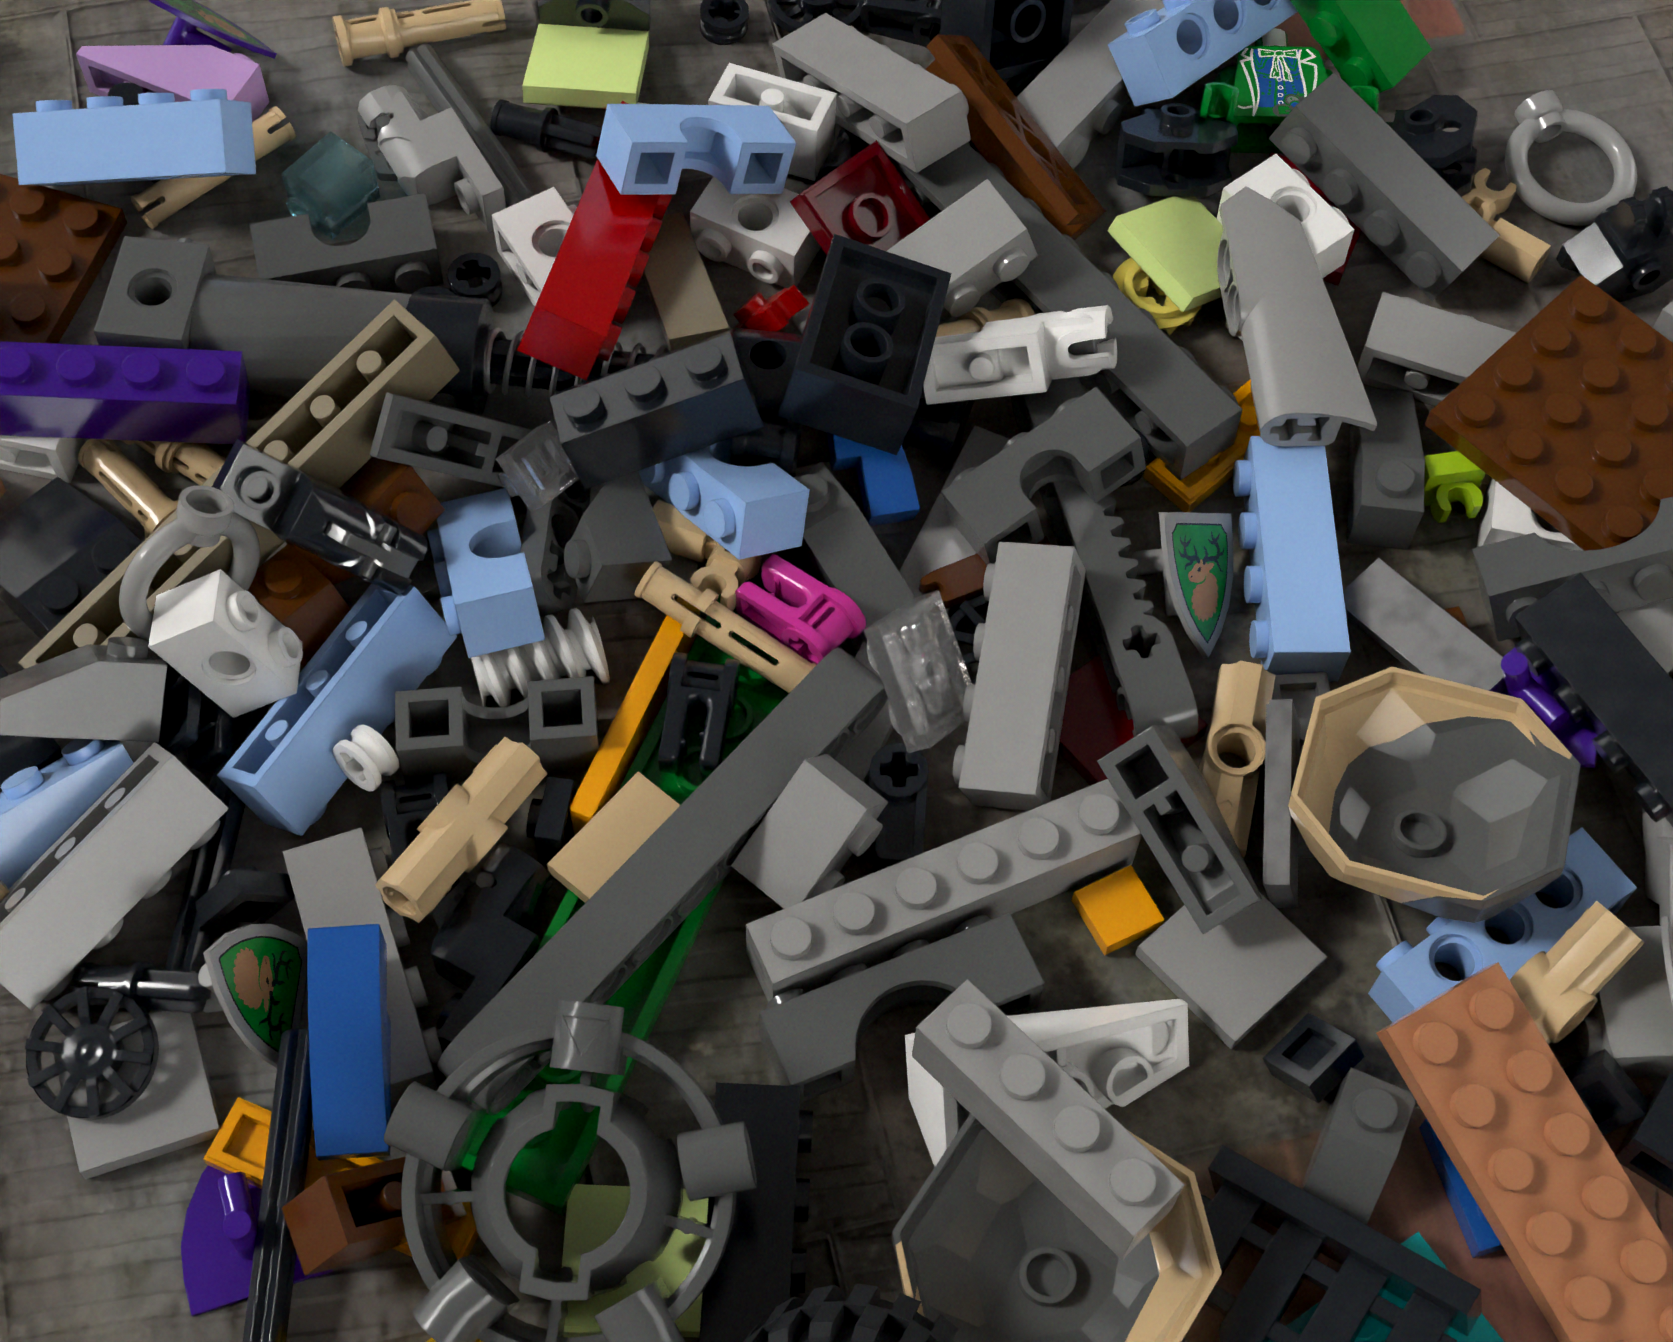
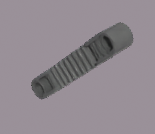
(1112, 604)

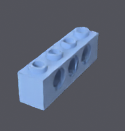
(1187, 40)
(1410, 973)

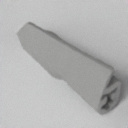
(1288, 326)

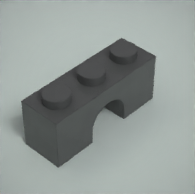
(391, 257)
(1078, 444)
(448, 734)

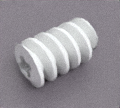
(560, 654)

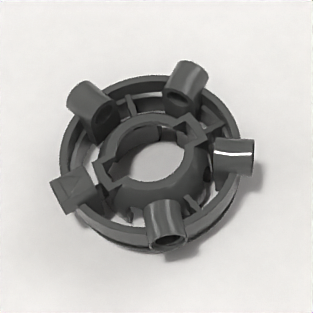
(438, 1129)

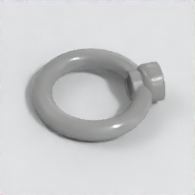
(1543, 119)
(201, 520)

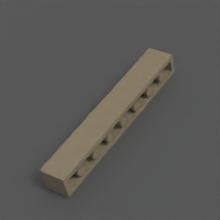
(319, 431)

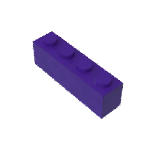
(123, 393)

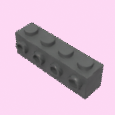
(1383, 186)

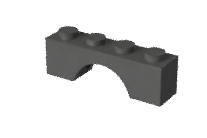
(1527, 568)
(817, 1032)

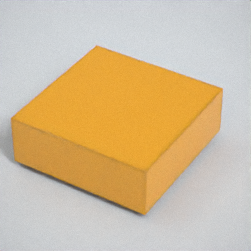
(1117, 910)

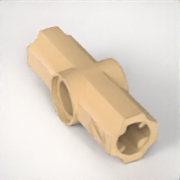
(1238, 728)
(461, 829)
(1563, 982)

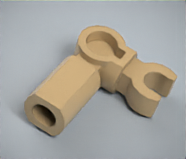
(1514, 248)
(722, 571)

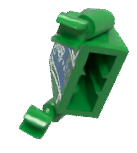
(1266, 87)

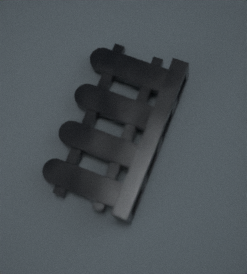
(1305, 1230)

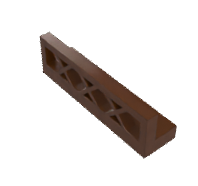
(1012, 138)

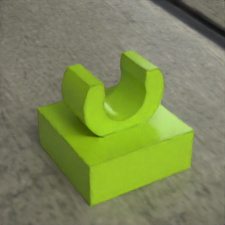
(1452, 479)

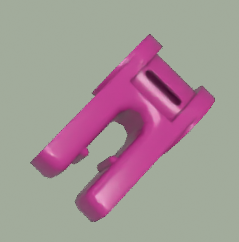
(811, 616)

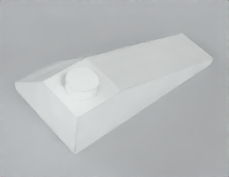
(1106, 1049)

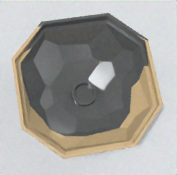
(1434, 794)
(1021, 1267)

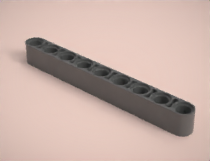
(671, 868)

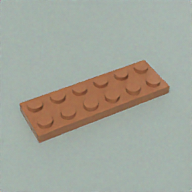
(1536, 1162)

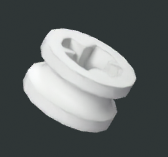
(366, 757)

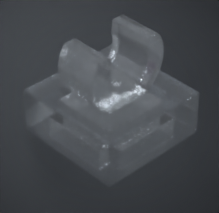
(536, 467)

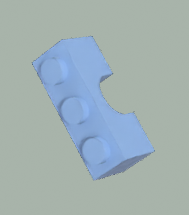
(737, 144)
(737, 506)
(484, 574)

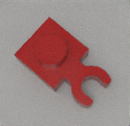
(770, 313)

